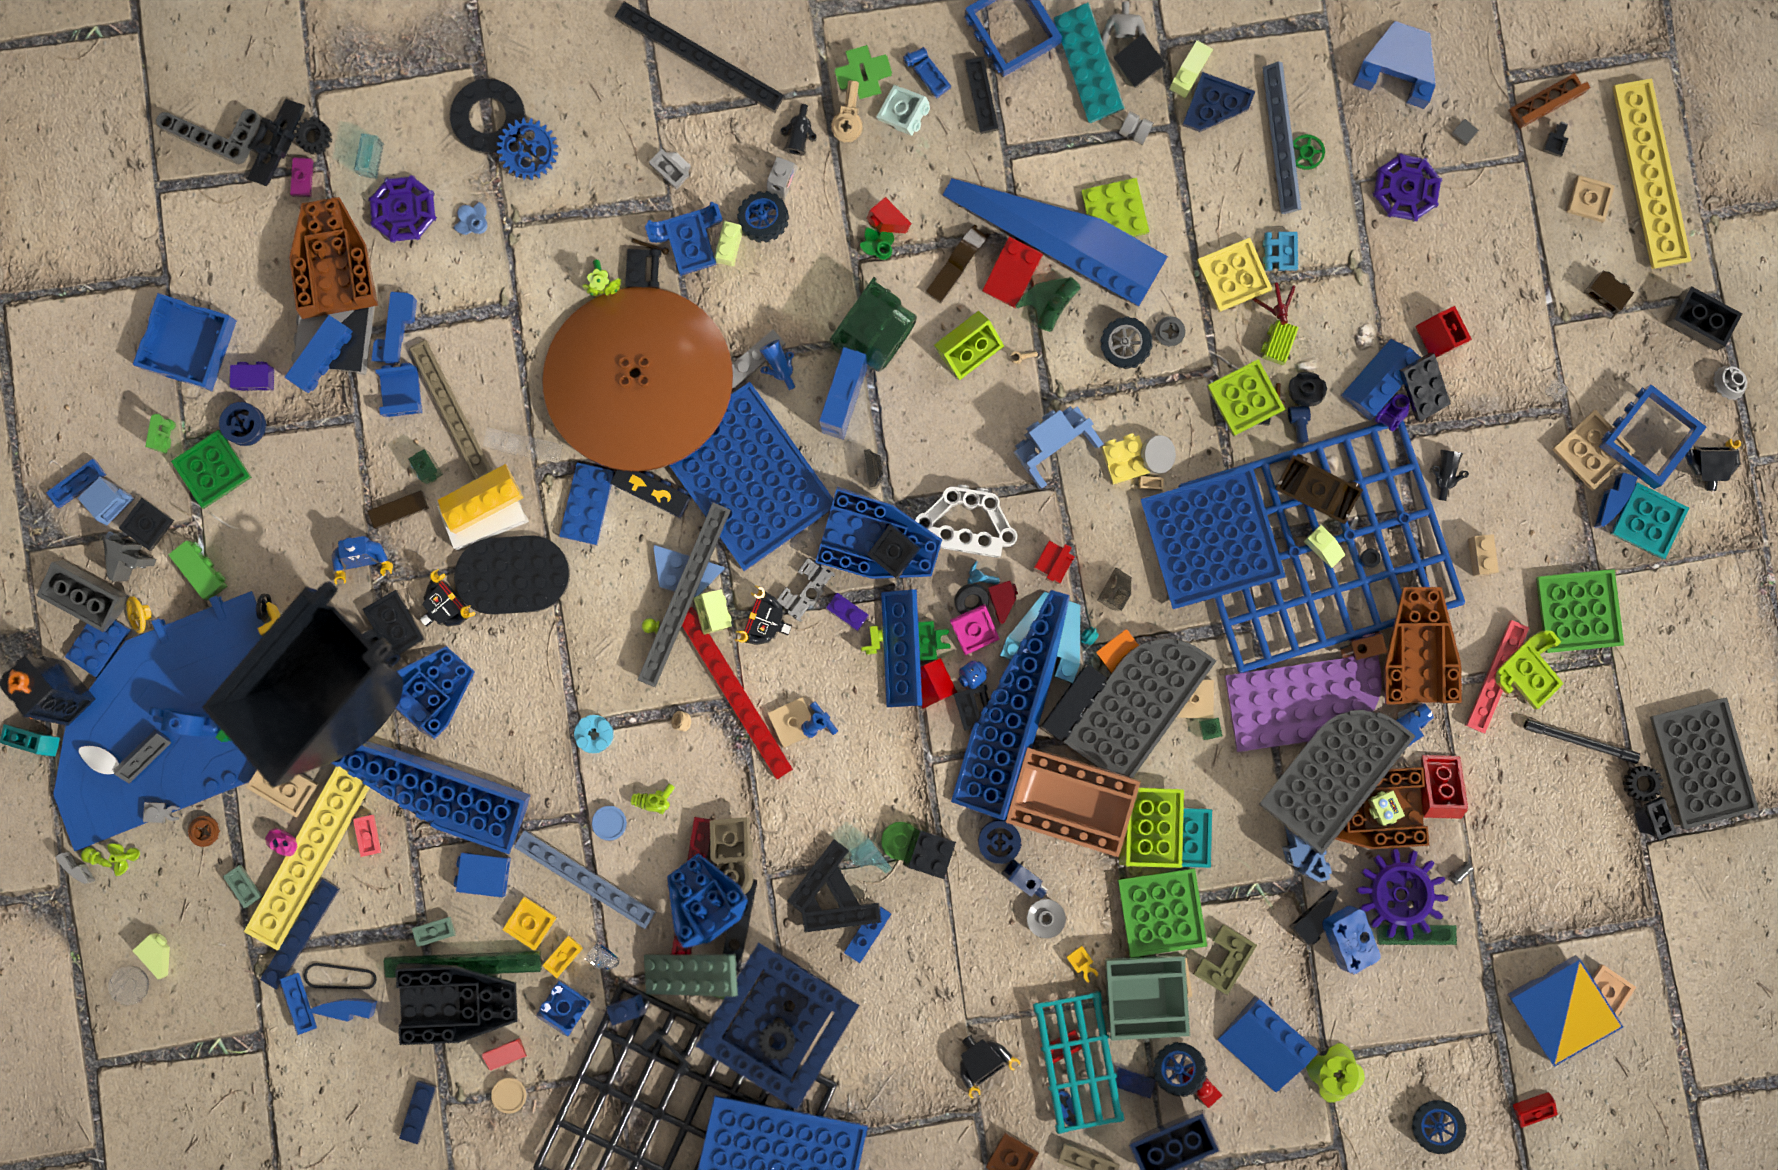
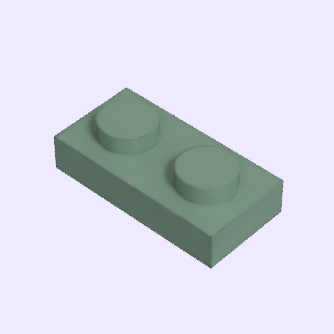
(242, 886)
(433, 931)

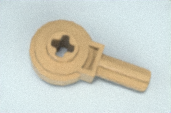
(848, 113)

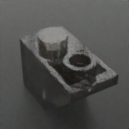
(1116, 590)

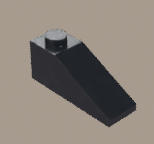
(1310, 924)

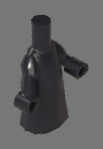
(797, 138)
(1446, 472)

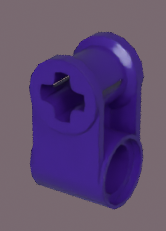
(1393, 415)

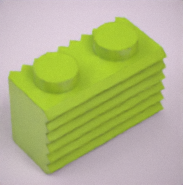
(1279, 342)

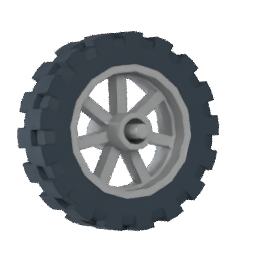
(1110, 333)

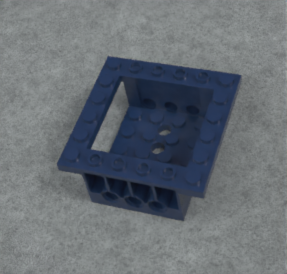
(813, 1004)

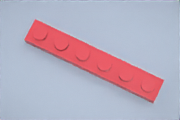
(1490, 691)

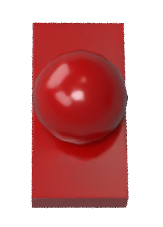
(1208, 1093)

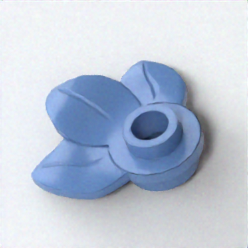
(470, 217)

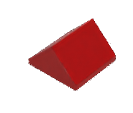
(935, 683)

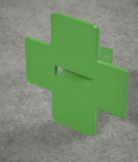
(874, 68)

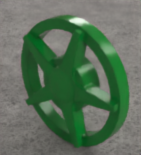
(1307, 152)

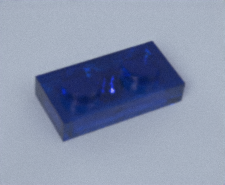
(1135, 1082)

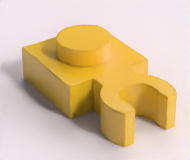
(1080, 961)

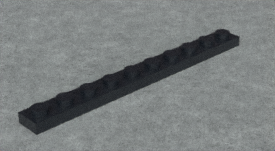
(699, 57)

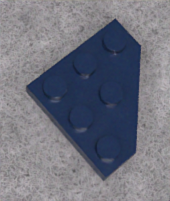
(1216, 102)

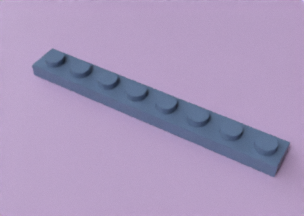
(1281, 138)
(585, 879)

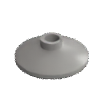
(1056, 918)

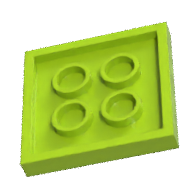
(1118, 205)
(1246, 397)

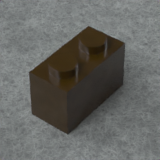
(1609, 292)

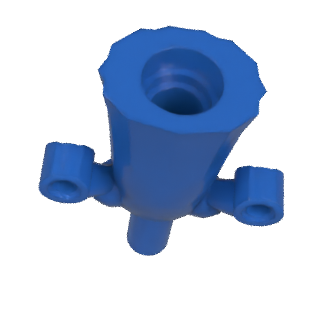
(779, 362)

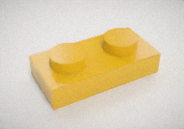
(562, 956)

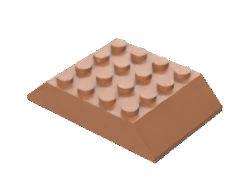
(1073, 801)

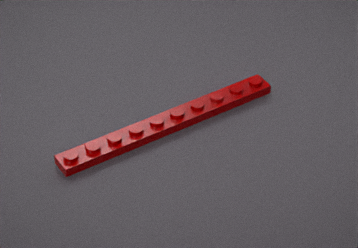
(736, 696)

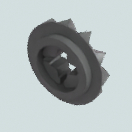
(1177, 326)

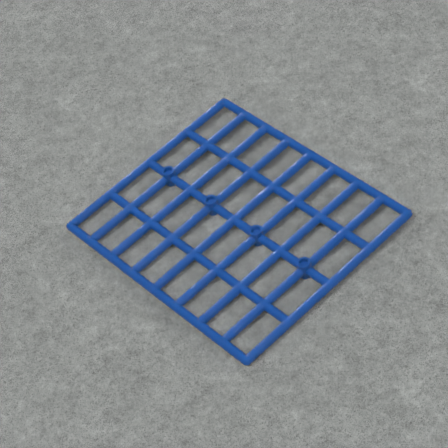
(1347, 536)

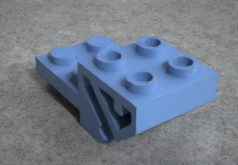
(1312, 864)

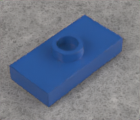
(932, 77)

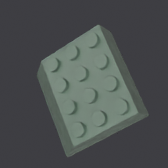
(1146, 997)

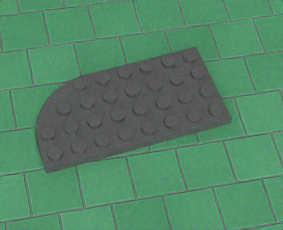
(1139, 704)
(1335, 775)

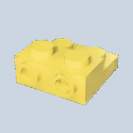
(1124, 459)

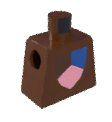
(1373, 645)

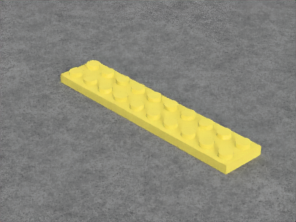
(1651, 173)
(314, 850)

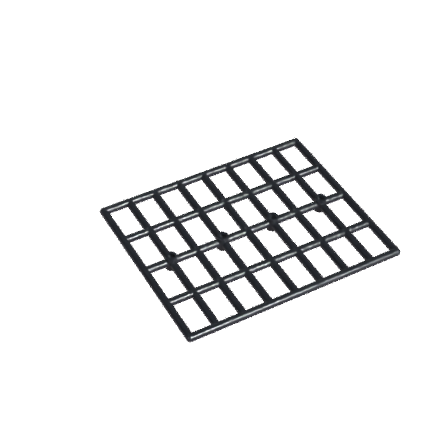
(658, 1113)

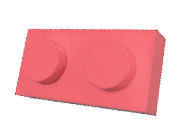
(367, 835)

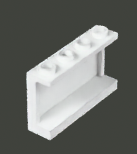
(497, 523)

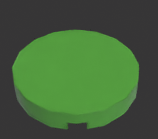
(897, 839)

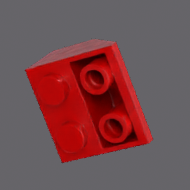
(1443, 332)

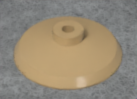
(508, 1095)

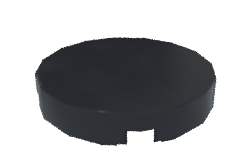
(1307, 389)

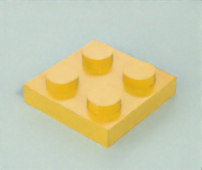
(529, 923)

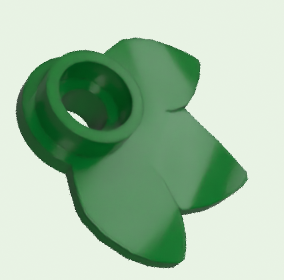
(875, 241)

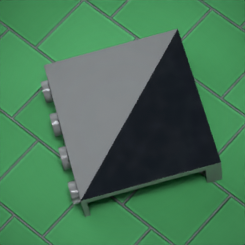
(354, 353)

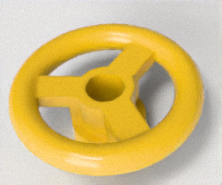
(139, 613)

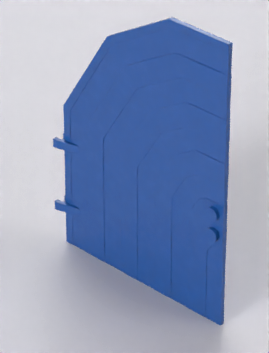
(165, 669)

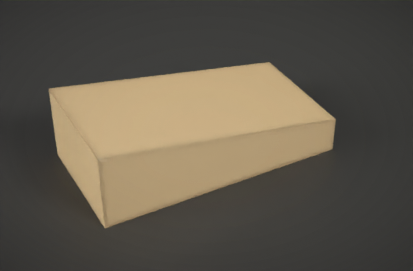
(1153, 483)

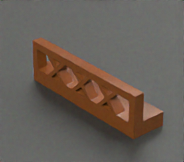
(1552, 104)

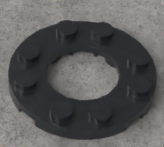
(480, 90)

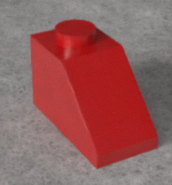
(888, 218)

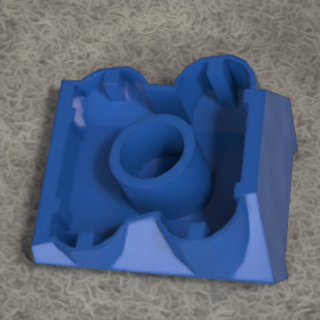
(563, 1008)

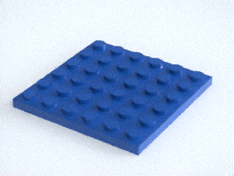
(1213, 538)

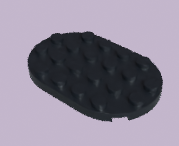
(512, 575)

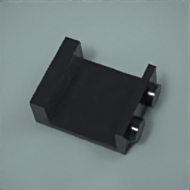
(673, 1047)

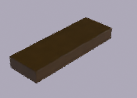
(398, 509)

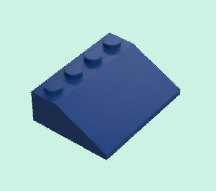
(1267, 1044)

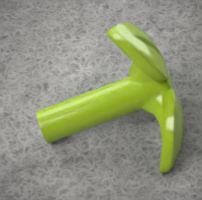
(118, 856)

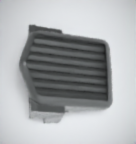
(123, 557)

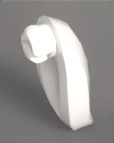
(98, 759)

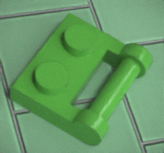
(156, 439)

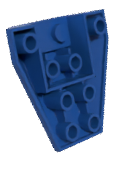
(433, 690)
(703, 901)

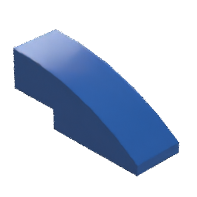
(1615, 499)
(346, 1008)

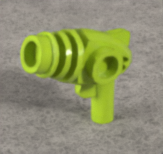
(653, 802)

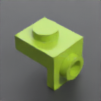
(876, 637)

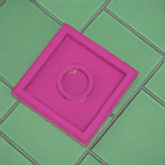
(974, 629)

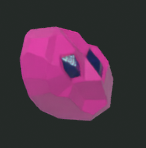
(281, 842)

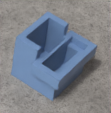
(105, 500)

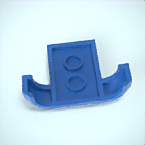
(688, 237)

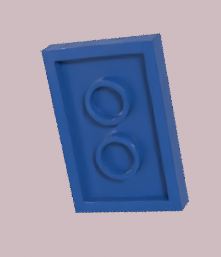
(96, 648)

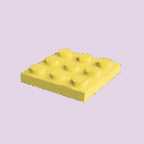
(1234, 275)

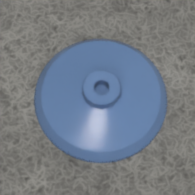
(609, 823)

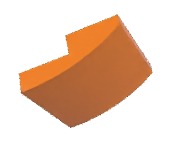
(1116, 649)

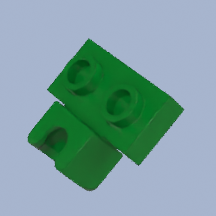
(930, 640)

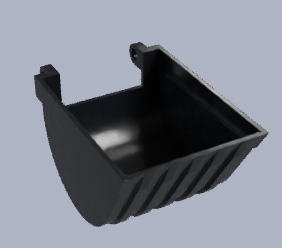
(307, 690)

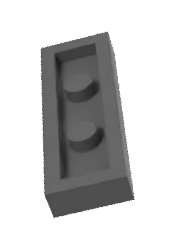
(142, 756)

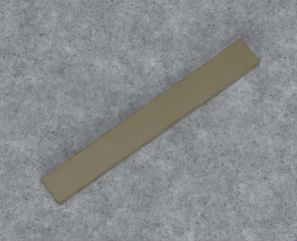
(450, 409)

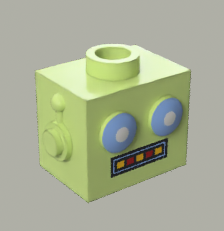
(1385, 808)

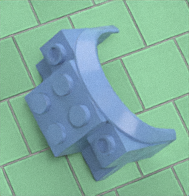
(1051, 435)

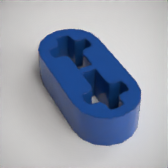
(1064, 1109)

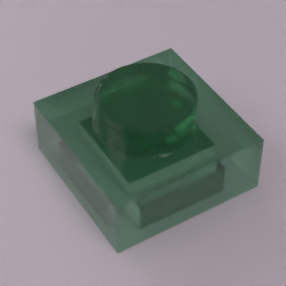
(1210, 728)

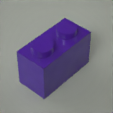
(251, 377)
(847, 612)

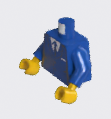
(358, 553)

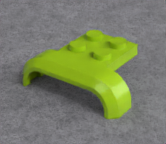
(1530, 671)

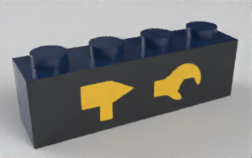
(652, 491)

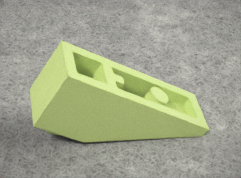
(1191, 69)

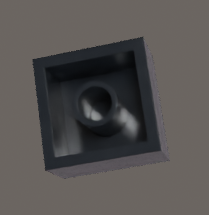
(929, 853)

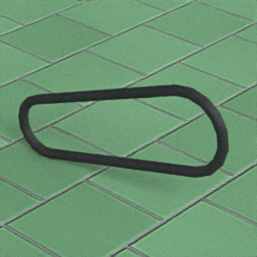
(339, 967)

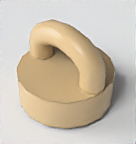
(681, 721)

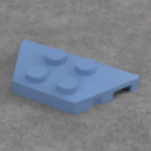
(671, 567)

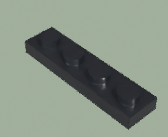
(981, 95)

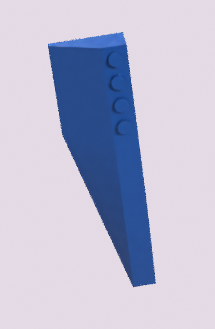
(1068, 236)
(1011, 717)
(441, 795)

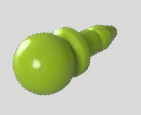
(650, 626)
(90, 856)

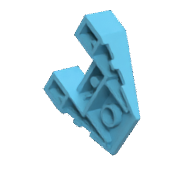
(1069, 644)

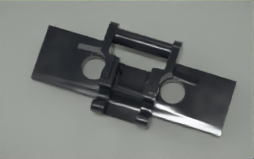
(279, 145)

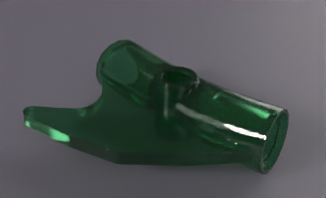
(1042, 296)

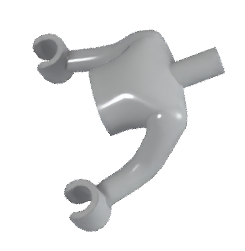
(1124, 25)

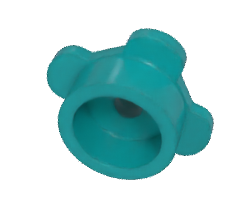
(1089, 636)

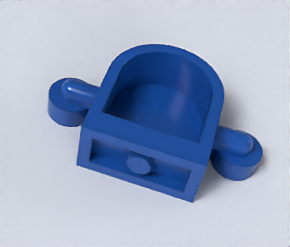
(183, 722)

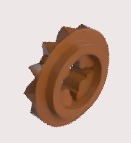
(195, 833)

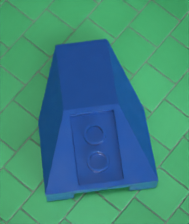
(856, 526)

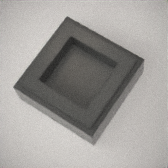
(1464, 132)

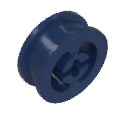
(254, 422)
(1015, 842)

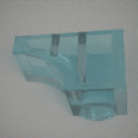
(868, 854)

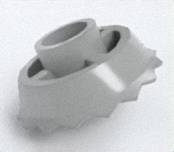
(1730, 382)

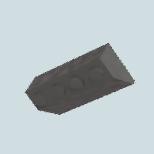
(82, 595)

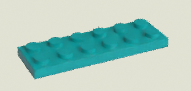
(1089, 63)

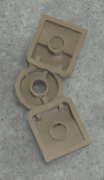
(732, 849)

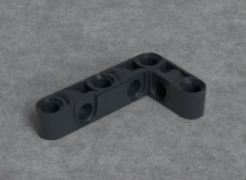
(740, 929)

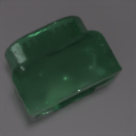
(875, 326)

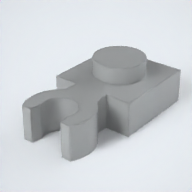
(157, 812)

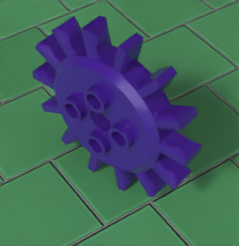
(1420, 894)

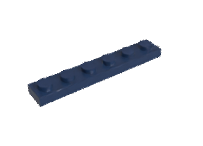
(300, 933)

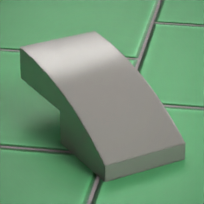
(79, 872)

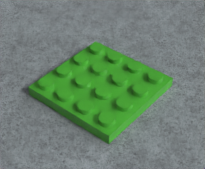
(1581, 610)
(1162, 912)

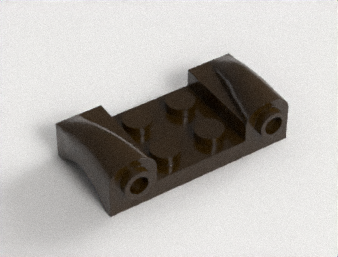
(1318, 489)

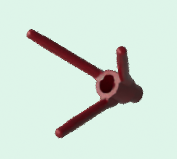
(1280, 309)

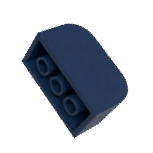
(1175, 1143)

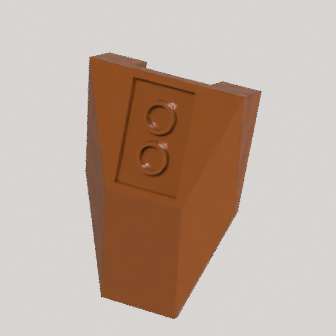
(329, 261)
(1407, 831)

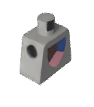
(781, 176)

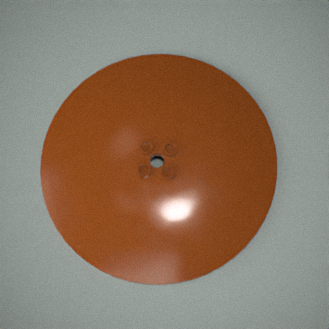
(646, 418)

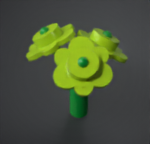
(599, 279)

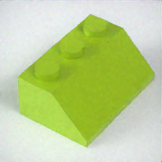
(969, 345)

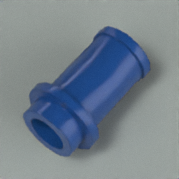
(914, 57)

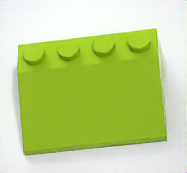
(1155, 829)

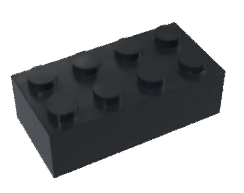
(1073, 702)

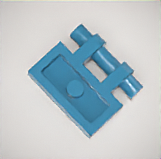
(1287, 251)

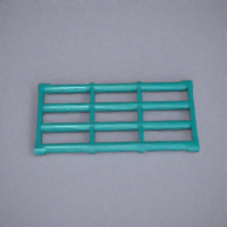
(1072, 1082)

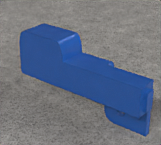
(400, 312)

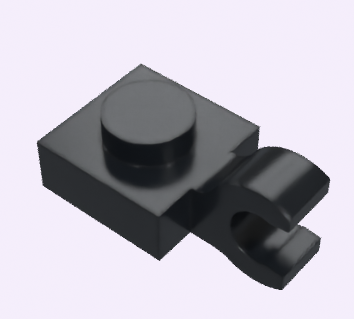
(1556, 141)

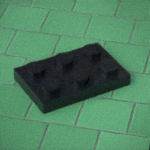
(1425, 387)
(394, 622)

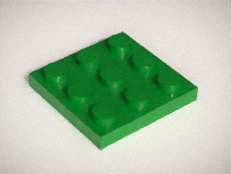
(211, 469)

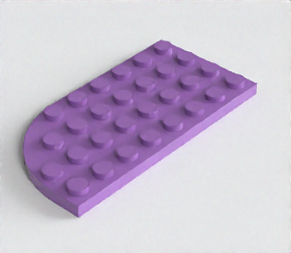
(1297, 700)

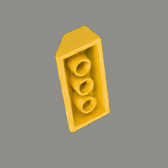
(479, 499)

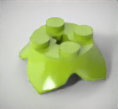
(1322, 1070)

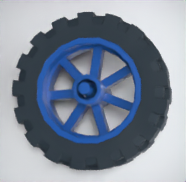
(760, 201)
(1198, 1062)
(1445, 1108)

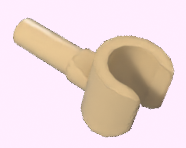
(1023, 356)

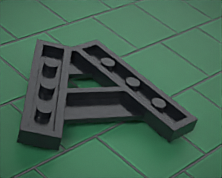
(828, 872)

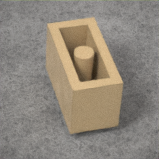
(1483, 555)

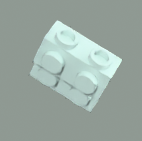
(904, 110)

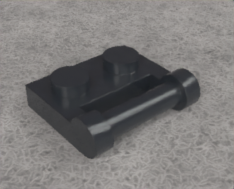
(637, 268)
(967, 705)

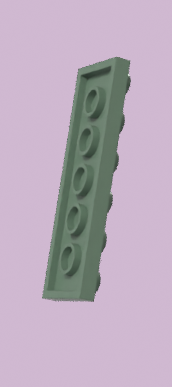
(690, 974)

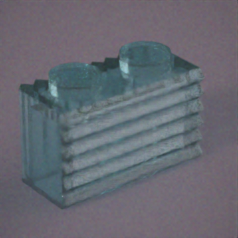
(368, 156)

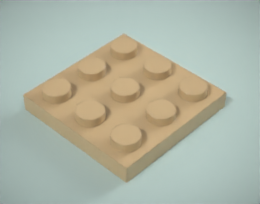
(1582, 450)

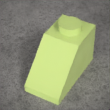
(1325, 546)
(154, 954)

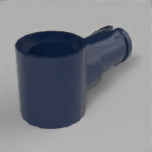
(1299, 417)

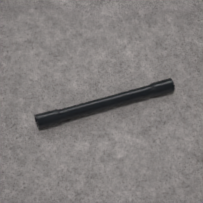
(1621, 753)

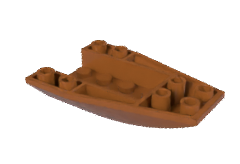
(1422, 651)

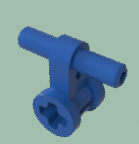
(818, 722)

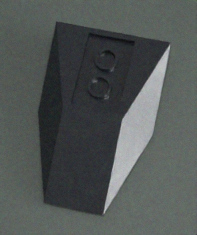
(451, 1003)

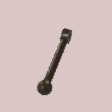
(665, 251)

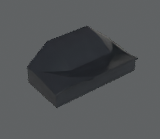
(1655, 819)

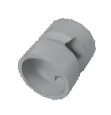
(1136, 128)

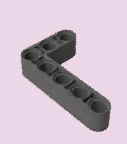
(211, 139)

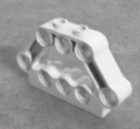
(995, 515)

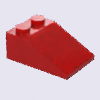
(1012, 272)
(1444, 787)

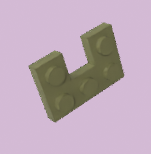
(1239, 952)

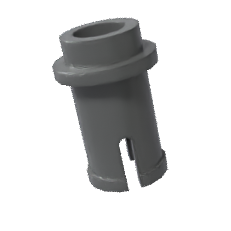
(1462, 872)

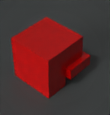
(1054, 562)

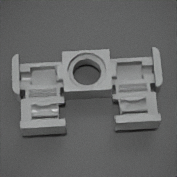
(819, 579)

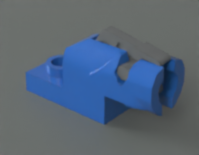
(1415, 718)

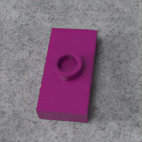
(301, 177)

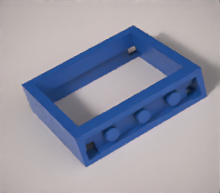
(990, 49)
(1628, 461)

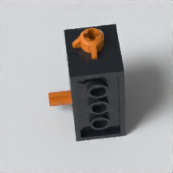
(46, 690)

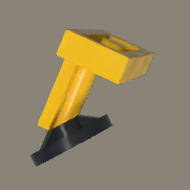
(268, 610)

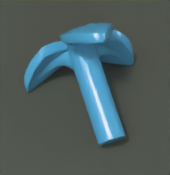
(977, 576)

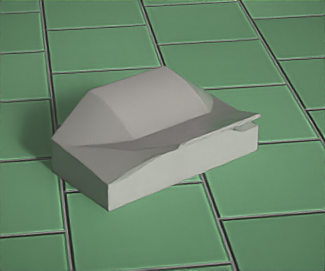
(670, 167)

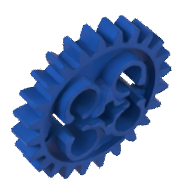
(541, 139)

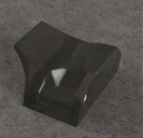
(874, 468)

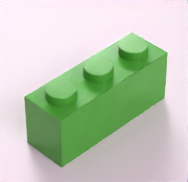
(198, 569)

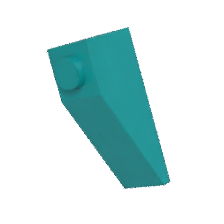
(29, 740)

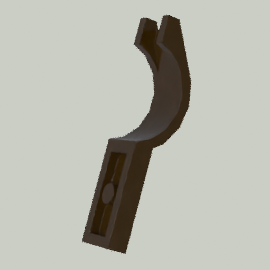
(956, 264)

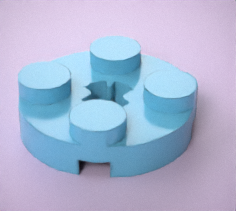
(602, 727)

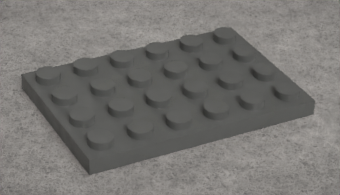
(1704, 763)

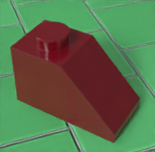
(1003, 599)

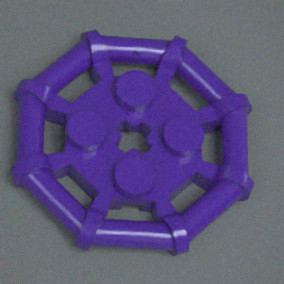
(1399, 194)
(409, 216)

